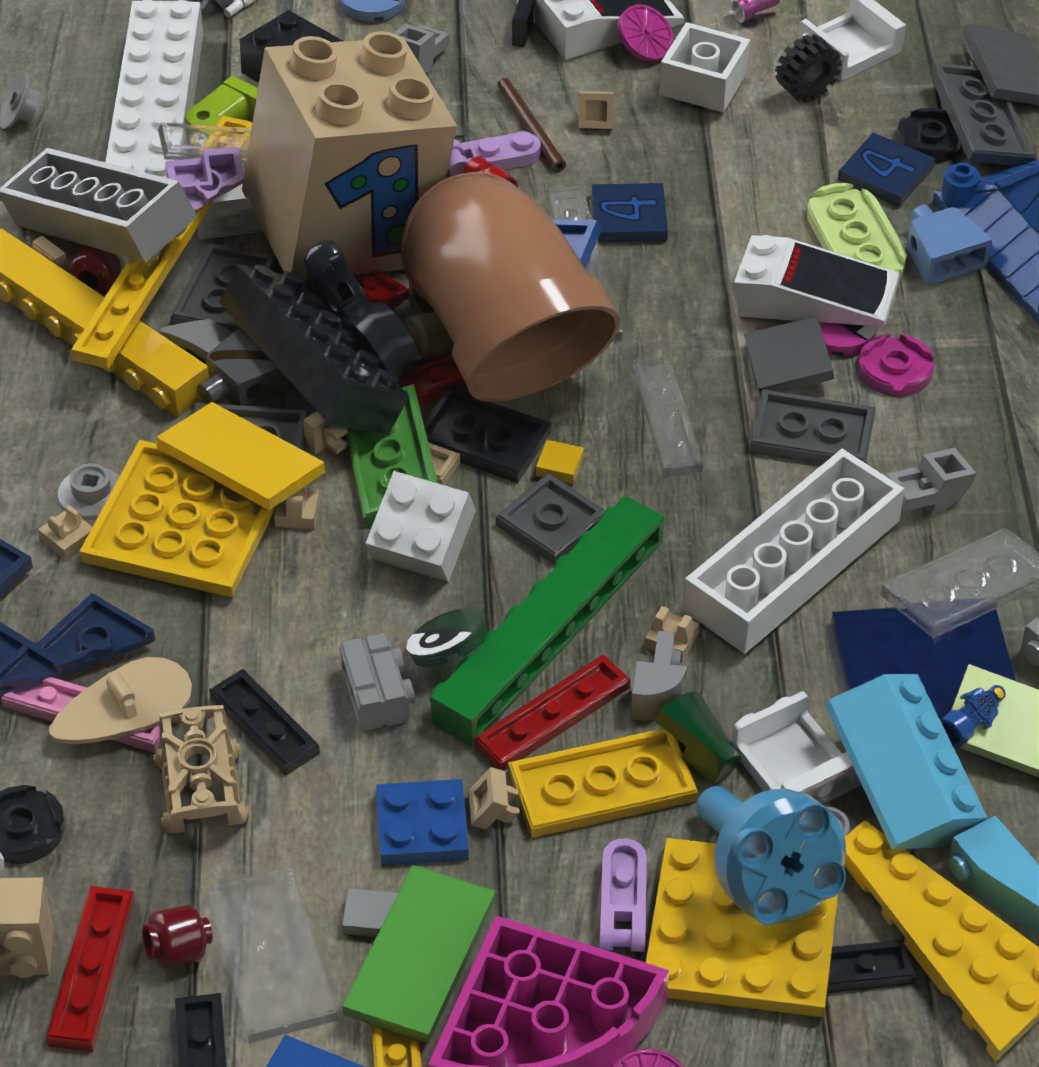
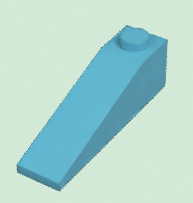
(998, 871)

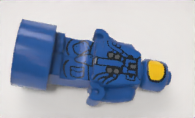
(978, 709)

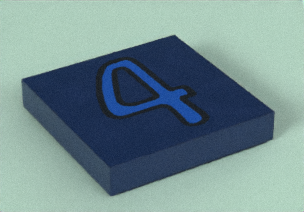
(886, 169)
(630, 212)

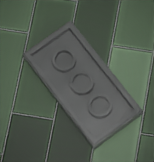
(983, 124)

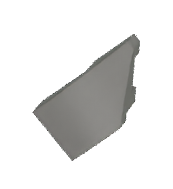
(197, 336)

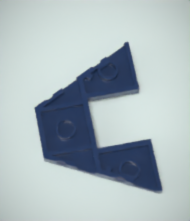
(81, 639)

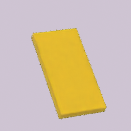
(240, 455)
(602, 782)

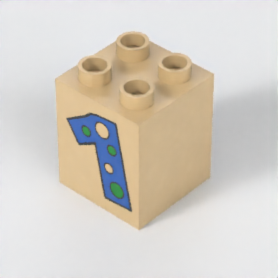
(344, 148)

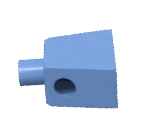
(946, 244)

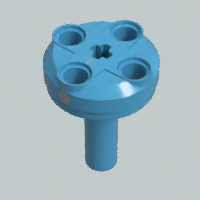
(774, 853)

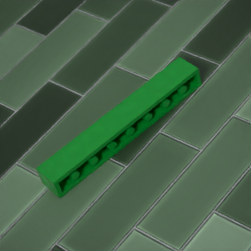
(546, 620)

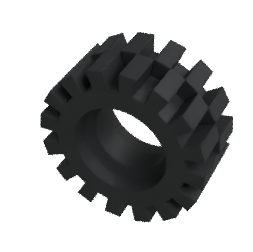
(808, 68)

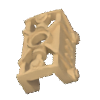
(176, 772)

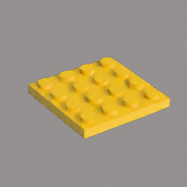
(175, 525)
(727, 955)

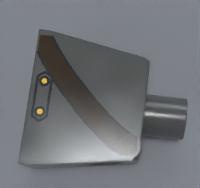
(241, 373)

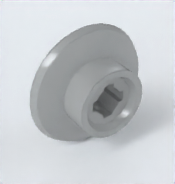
(19, 101)
(87, 489)

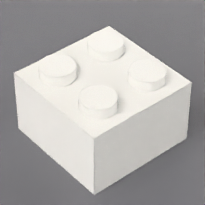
(704, 67)
(421, 526)

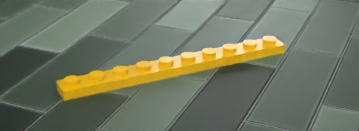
(133, 293)

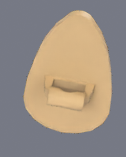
(123, 702)

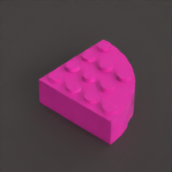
(549, 1003)

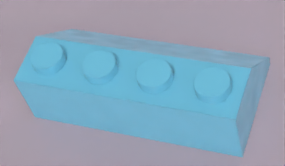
(905, 762)

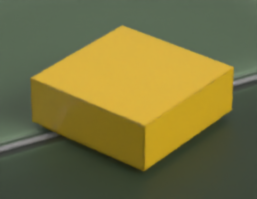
(560, 461)

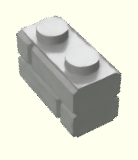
(375, 681)

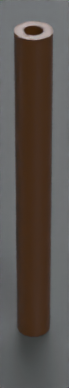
(531, 124)

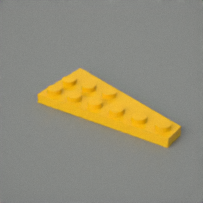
(955, 939)

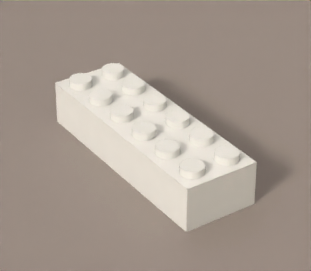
(792, 550)

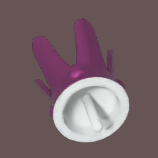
(747, 9)

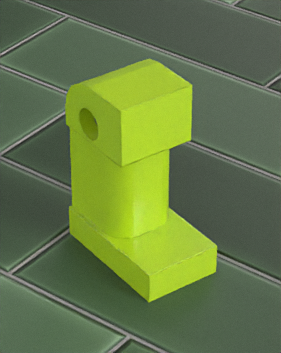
(231, 99)

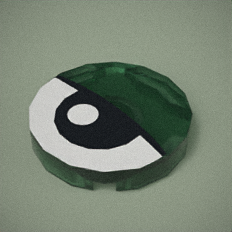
(445, 635)

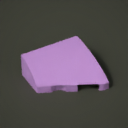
(207, 176)

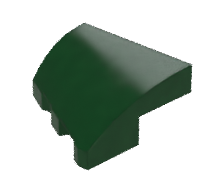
(697, 728)

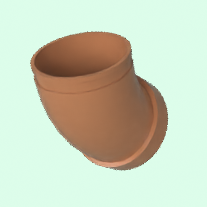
(504, 287)

